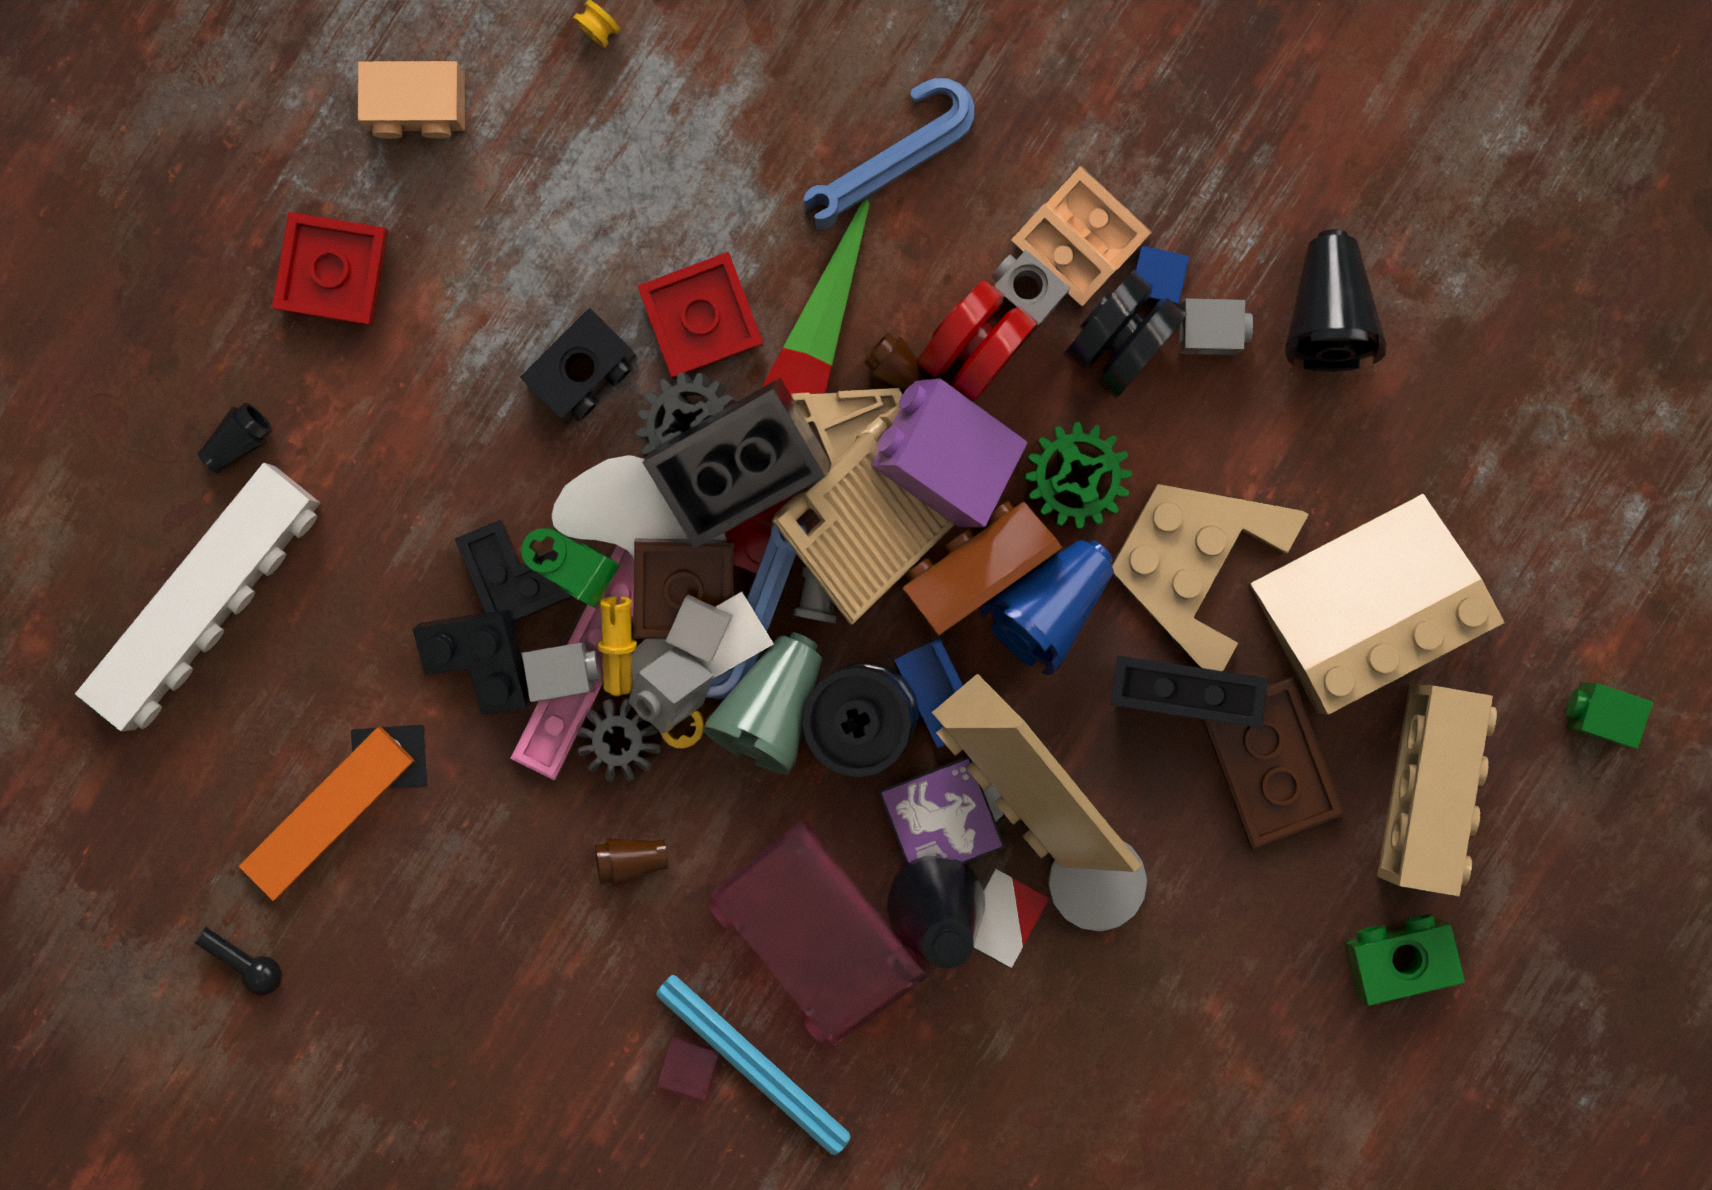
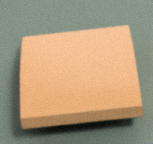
(1082, 235)

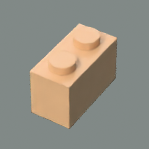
(411, 98)

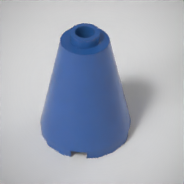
(1050, 604)

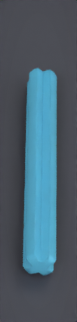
(753, 1065)

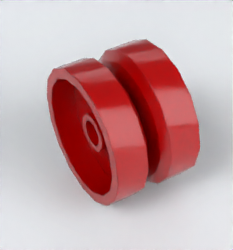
(972, 339)

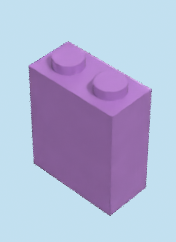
(948, 453)

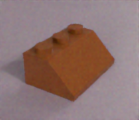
(979, 566)

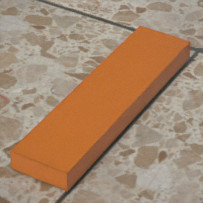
(326, 813)

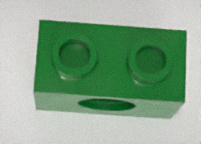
(1432, 967)

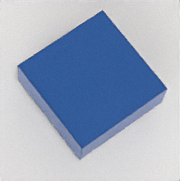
(1164, 271)

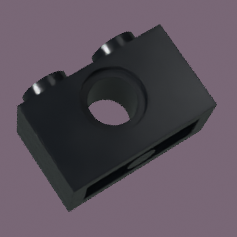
(585, 338)

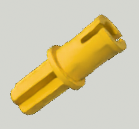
(617, 645)

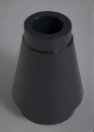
(235, 437)

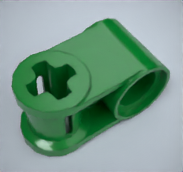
(576, 570)

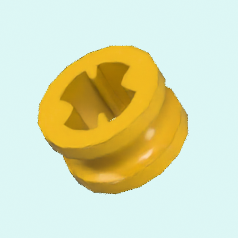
(596, 23)
(685, 740)

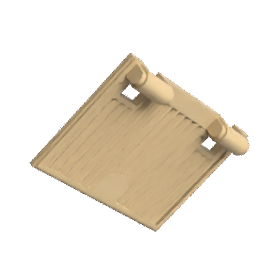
(867, 526)

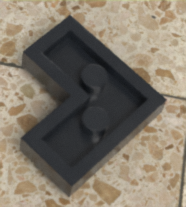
(500, 576)
(484, 646)

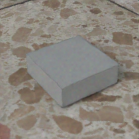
(699, 628)

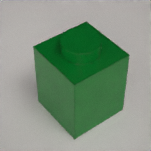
(1608, 714)

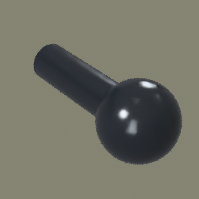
(259, 974)

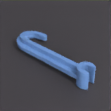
(898, 158)
(763, 599)

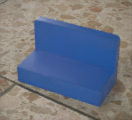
(932, 680)

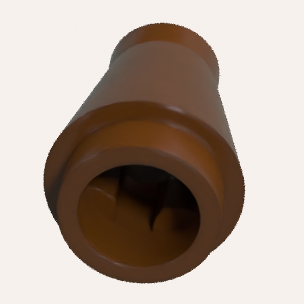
(894, 363)
(629, 859)

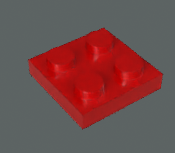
(330, 269)
(700, 315)

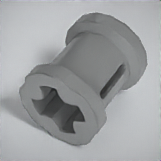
(815, 602)

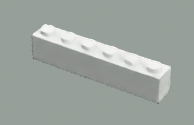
(198, 599)

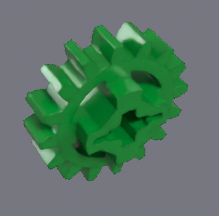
(1069, 454)

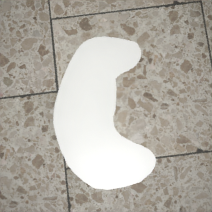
(616, 506)

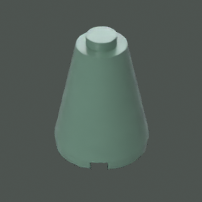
(768, 705)

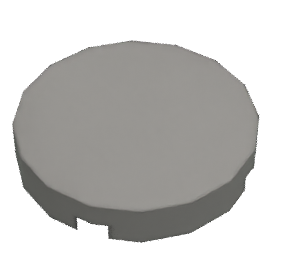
(1097, 897)

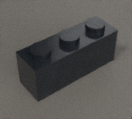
(1189, 691)

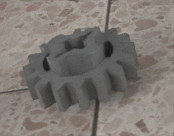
(672, 410)

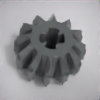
(605, 749)

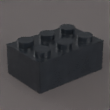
(737, 463)

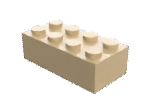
(1436, 789)

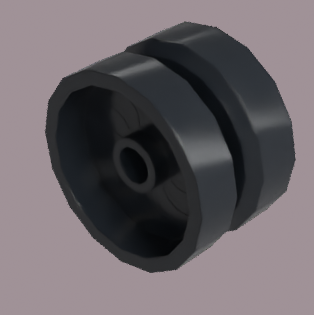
(1124, 333)
(832, 723)

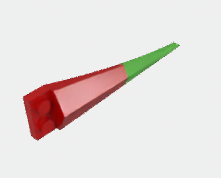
(805, 368)

